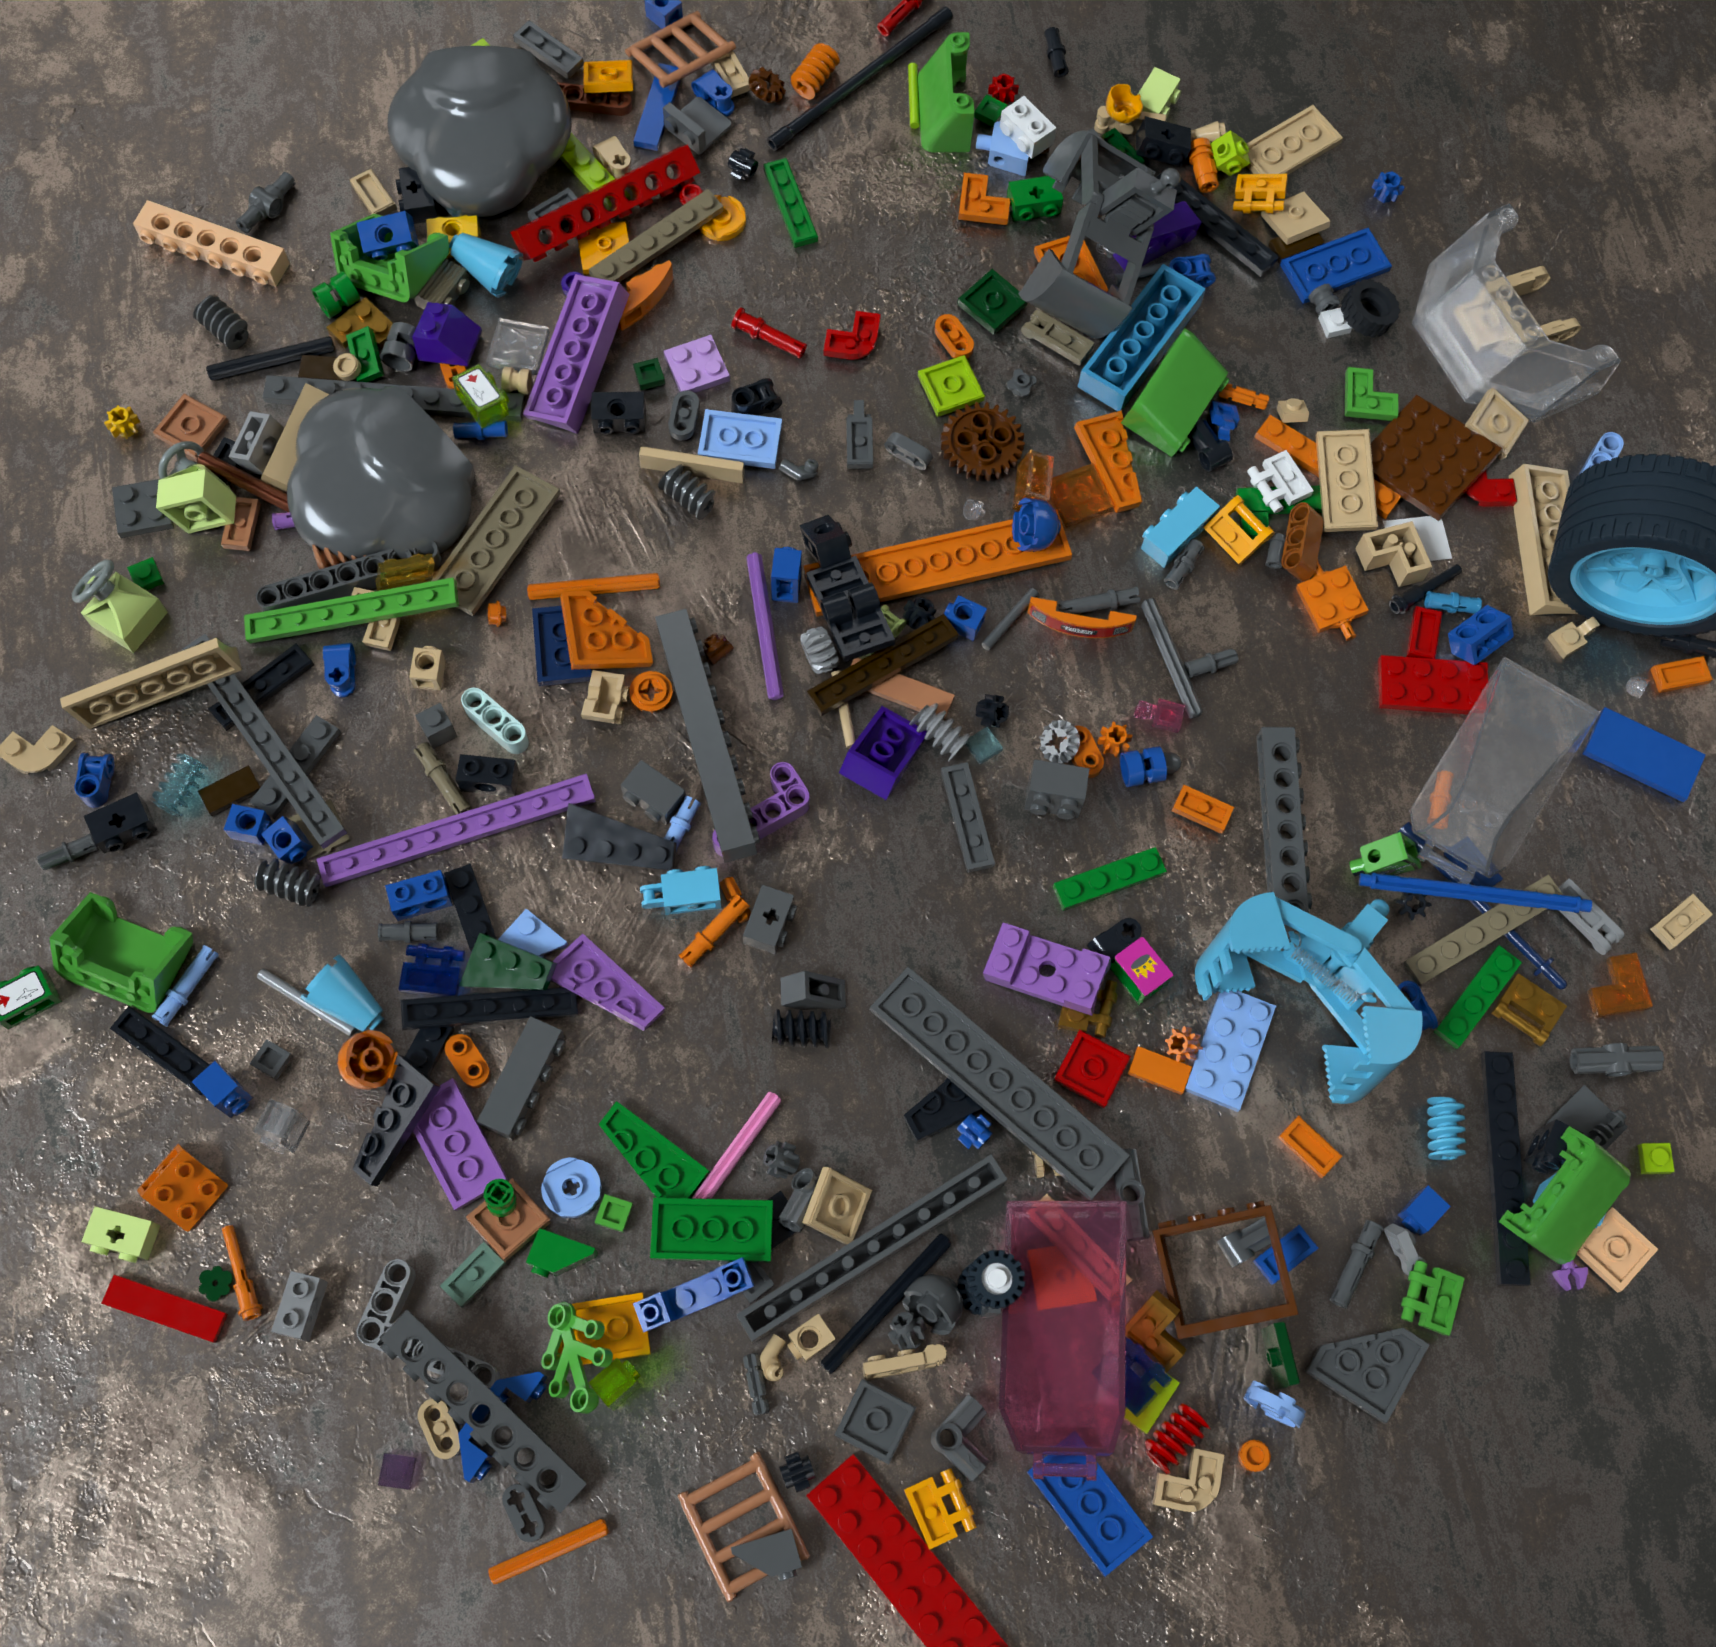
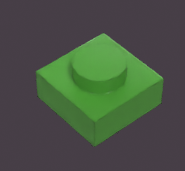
(614, 1213)

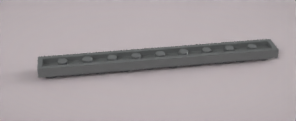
(431, 399)
(276, 757)

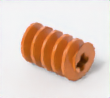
(814, 70)

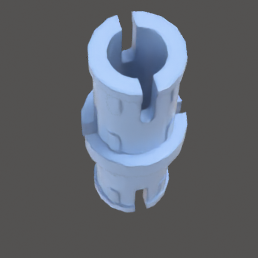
(682, 820)

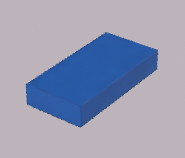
(1296, 1248)

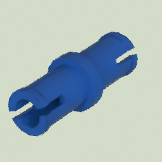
(473, 430)

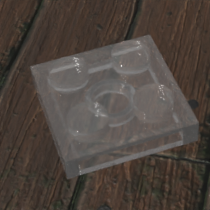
(518, 345)

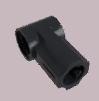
(1210, 449)

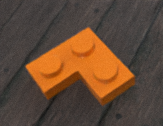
(979, 207)

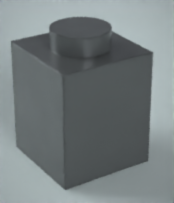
(436, 725)

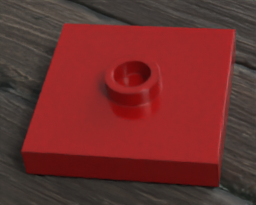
(1091, 1068)

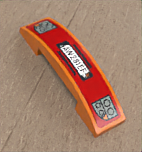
(1077, 625)

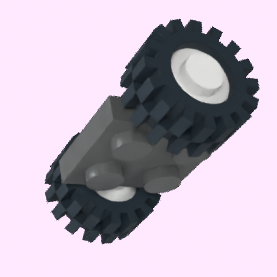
(991, 1283)

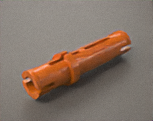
(713, 931)

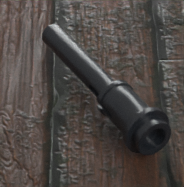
(1416, 593)

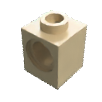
(429, 678)
(814, 1325)

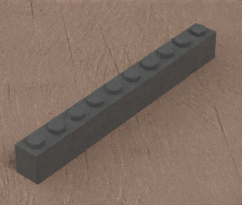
(706, 736)
(871, 1249)

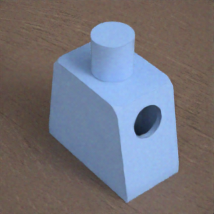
(1003, 151)

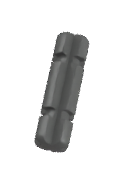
(756, 1384)

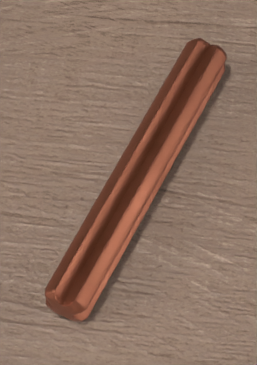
(244, 480)

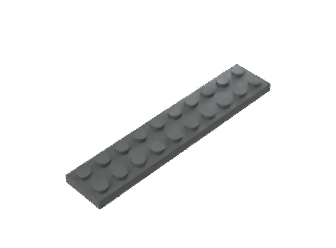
(999, 1083)

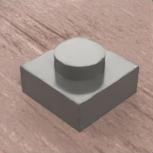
(271, 1059)

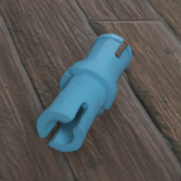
(1452, 602)

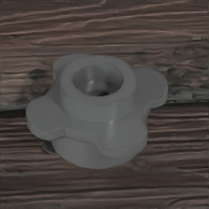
(1018, 388)

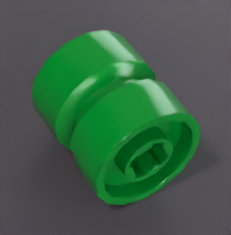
(342, 288)

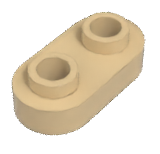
(440, 1429)

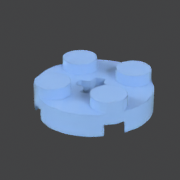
(555, 1182)
(1280, 1407)

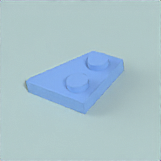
(532, 935)

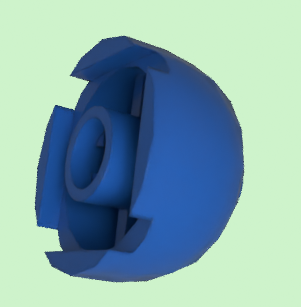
(1035, 525)

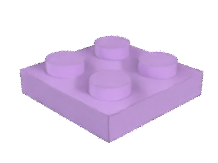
(697, 365)

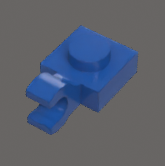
(1225, 417)

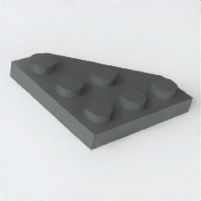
(1370, 1369)

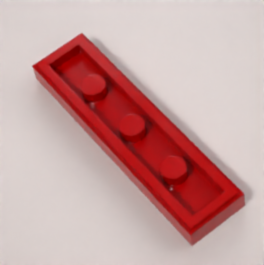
(164, 1308)

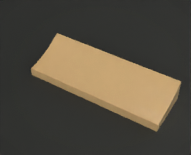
(1537, 516)
(152, 683)

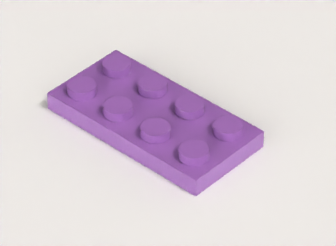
(457, 1147)

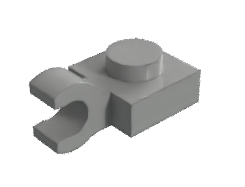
(1403, 1244)

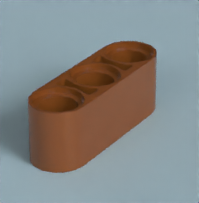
(1302, 541)

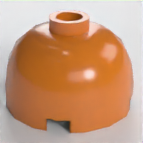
(367, 1060)

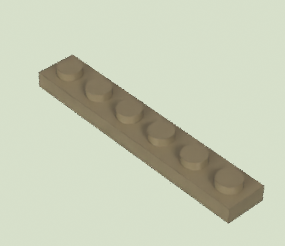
(658, 238)
(1475, 935)

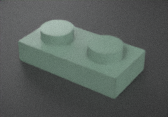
(472, 1275)

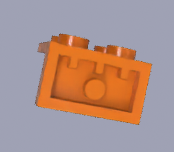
(182, 1188)

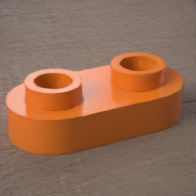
(956, 338)
(1088, 750)
(466, 1060)

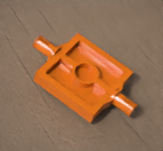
(1332, 600)

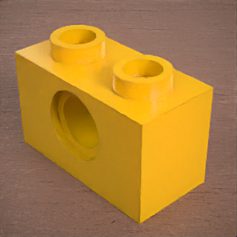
(452, 226)

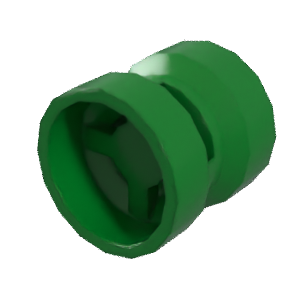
(501, 1204)

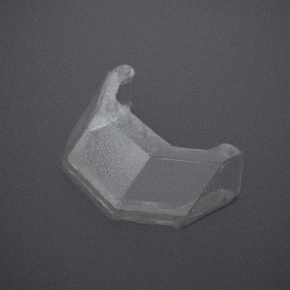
(1491, 338)

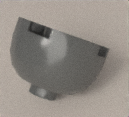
(936, 1301)

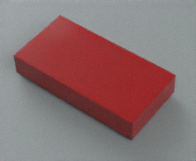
(1424, 633)

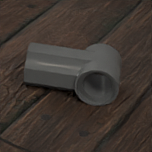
(795, 1209)
(1244, 1243)

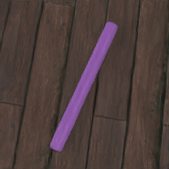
(764, 626)

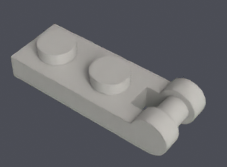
(1590, 922)

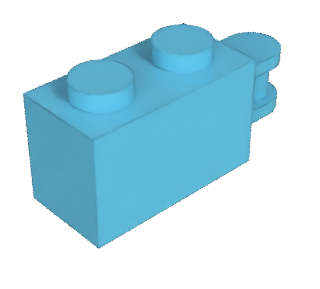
(684, 891)

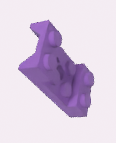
(1020, 956)

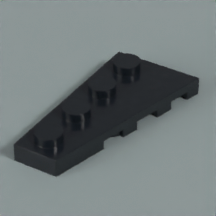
(609, 841)
(403, 1107)
(940, 1110)

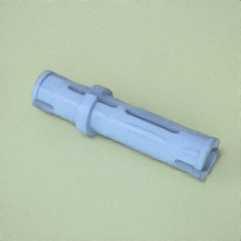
(178, 995)

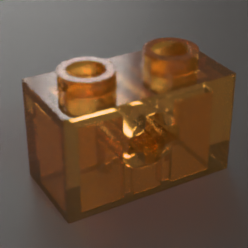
(1033, 478)

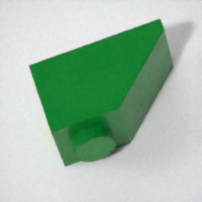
(557, 1254)

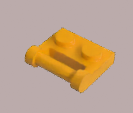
(1231, 536)

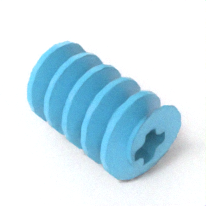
(1445, 1128)

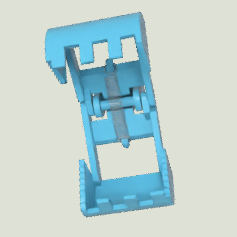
(1341, 955)

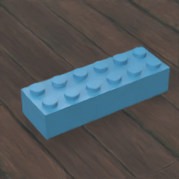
(1141, 338)

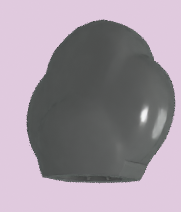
(479, 126)
(377, 476)

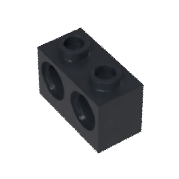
(1546, 1147)

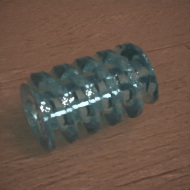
(178, 784)

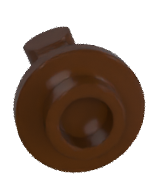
(716, 647)

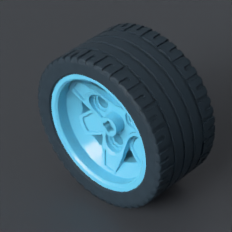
(1640, 545)

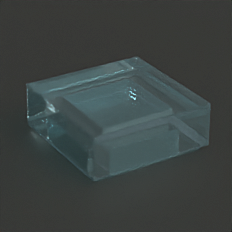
(983, 745)

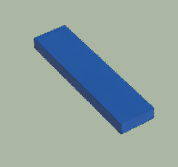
(651, 123)

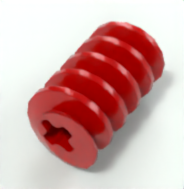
(1175, 1437)

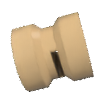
(512, 380)

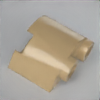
(605, 698)

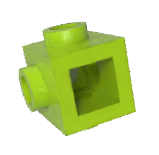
(1230, 153)

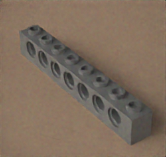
(1283, 742)
(567, 1481)

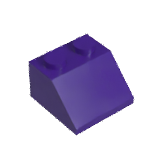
(445, 335)

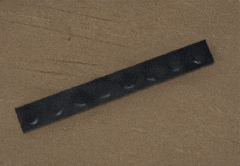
(1504, 1165)

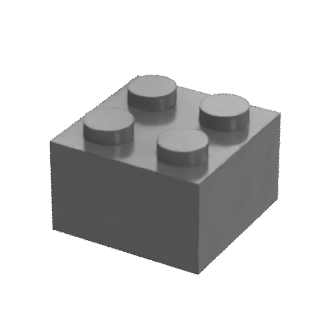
(1056, 789)

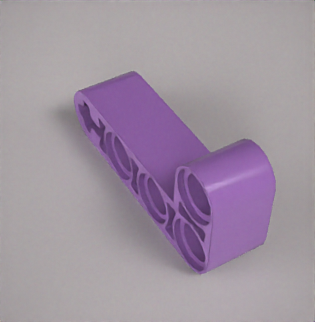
(780, 802)

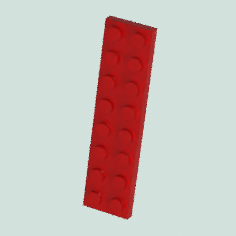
(900, 1560)

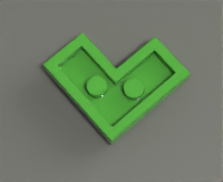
(1363, 401)

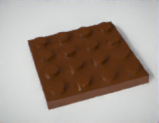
(1430, 457)

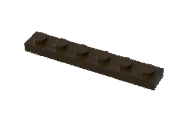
(882, 665)

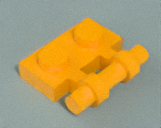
(1260, 187)
(931, 1512)

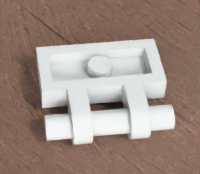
(1286, 477)

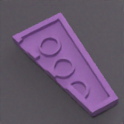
(601, 981)

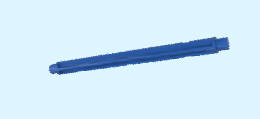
(1475, 893)

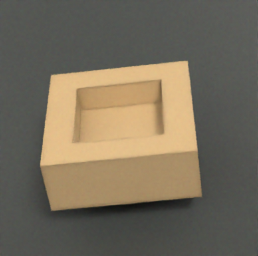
(1293, 410)

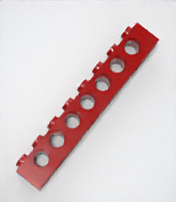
(678, 159)

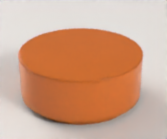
(1254, 1455)

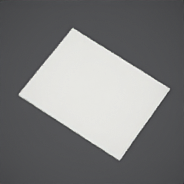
(1431, 534)

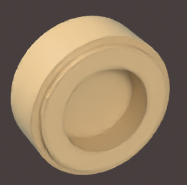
(347, 366)

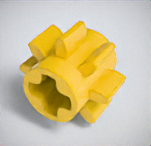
(122, 422)

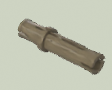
(437, 771)

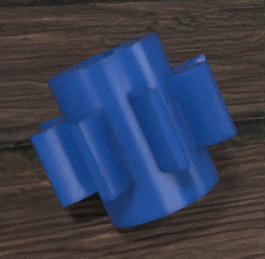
(1388, 187)
(974, 1131)

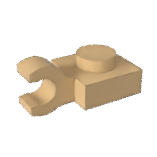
(1571, 638)

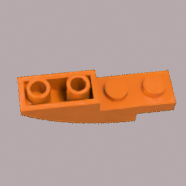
(645, 293)

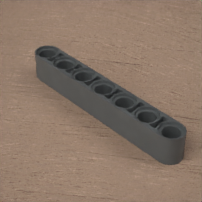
(334, 576)

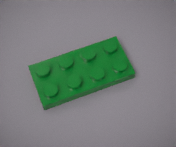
(711, 1230)

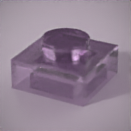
(397, 1471)

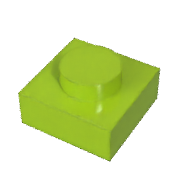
(1655, 1158)

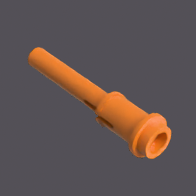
(244, 1287)

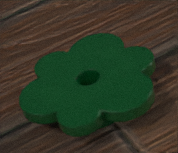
(208, 1279)

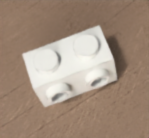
(1027, 127)

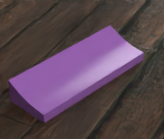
(576, 352)

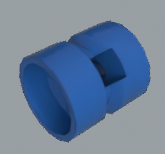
(1133, 766)

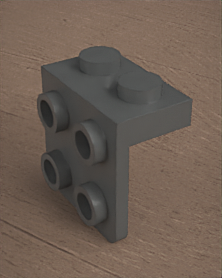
(696, 124)

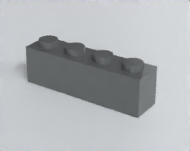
(521, 1079)

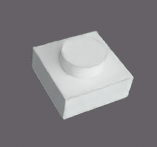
(1334, 323)

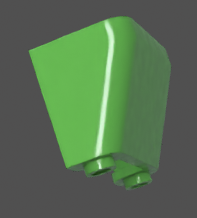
(946, 115)
(397, 276)
(1177, 394)
(118, 956)
(1572, 1200)

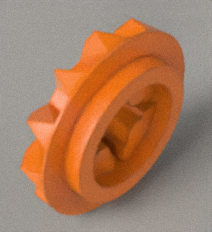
(642, 684)

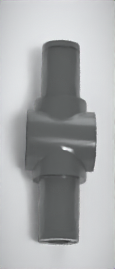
(265, 202)

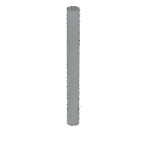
(294, 994)

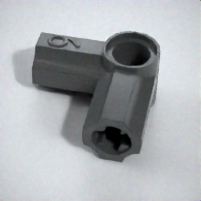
(962, 1451)

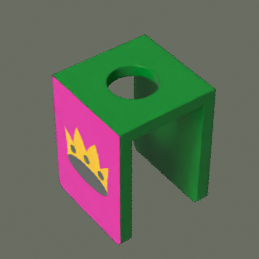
(1141, 970)

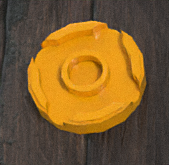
(728, 223)

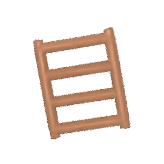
(685, 68)
(703, 1529)

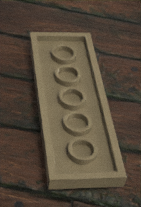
(497, 536)

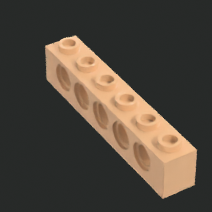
(211, 243)

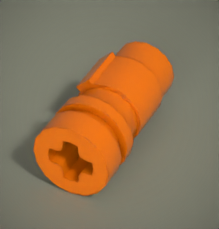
(1203, 165)

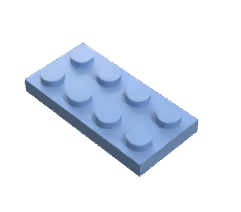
(1230, 1049)

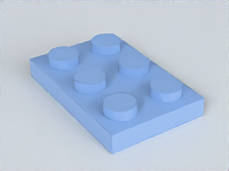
(740, 438)

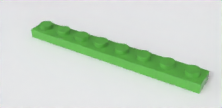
(351, 610)

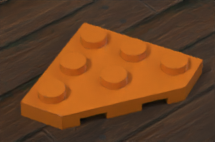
(600, 636)

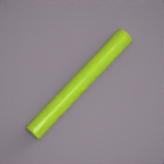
(913, 95)

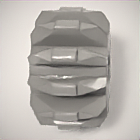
(819, 650)

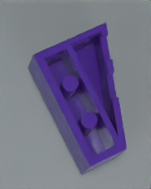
(1169, 233)

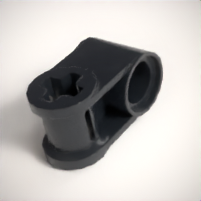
(757, 398)
(1112, 941)

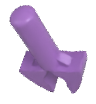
(1580, 1275)

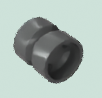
(399, 349)

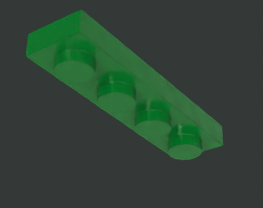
(1109, 878)
(1477, 997)

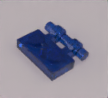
(431, 979)
(1138, 1390)

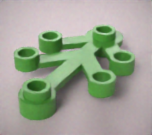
(563, 1320)

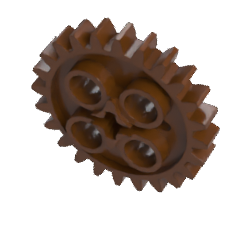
(982, 441)

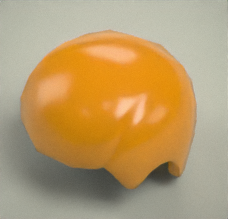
(1122, 104)

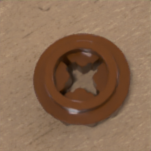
(758, 85)

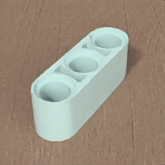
(486, 712)

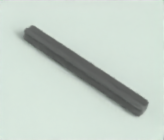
(1172, 658)

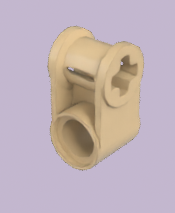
(612, 157)

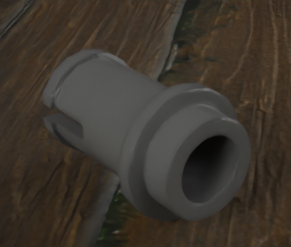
(1275, 551)

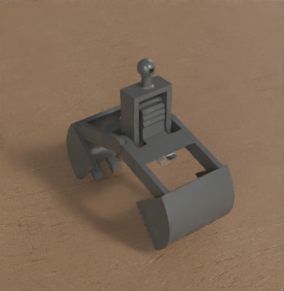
(1132, 203)

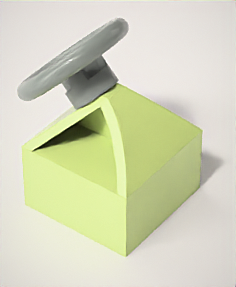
(192, 493)
(118, 606)

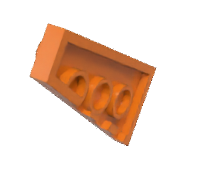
(1108, 451)

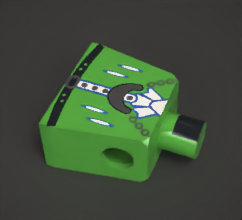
(1387, 856)

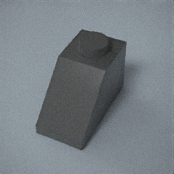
(812, 991)
(772, 1554)

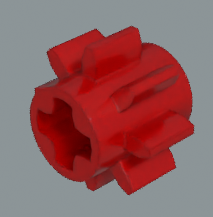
(1003, 88)

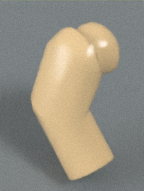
(769, 1359)

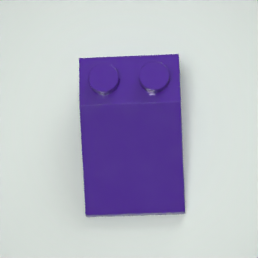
(882, 752)

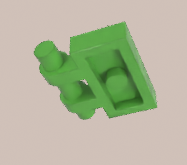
(1440, 1299)

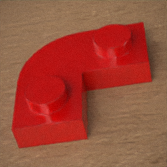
(856, 343)
(1493, 491)

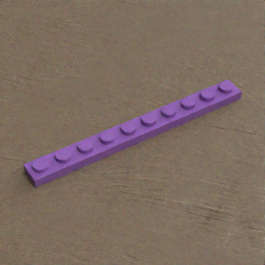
(454, 830)

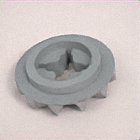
(1068, 747)

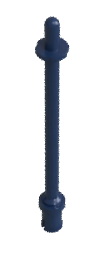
(1541, 964)

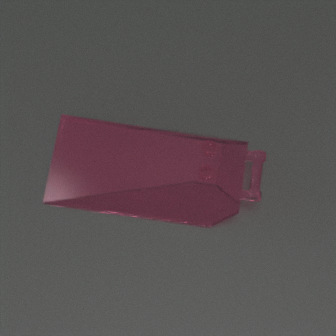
(1065, 1333)

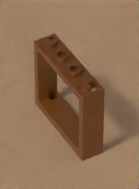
(1225, 1216)

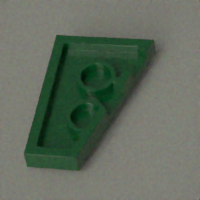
(506, 966)

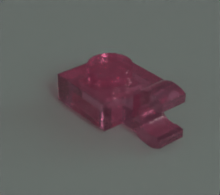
(1165, 714)

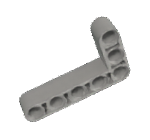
(399, 1293)

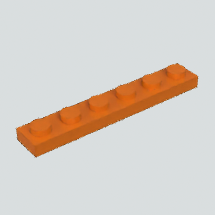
(1304, 453)

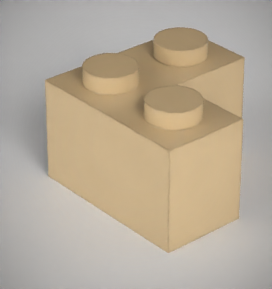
(1397, 547)

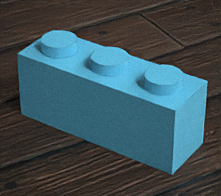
(1179, 526)

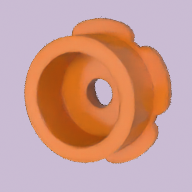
(496, 613)

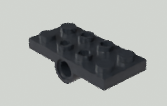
(851, 608)

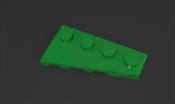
(655, 1159)

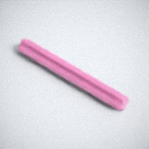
(738, 1147)

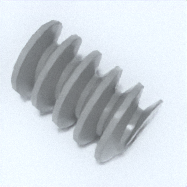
(940, 730)

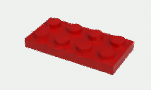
(1430, 684)

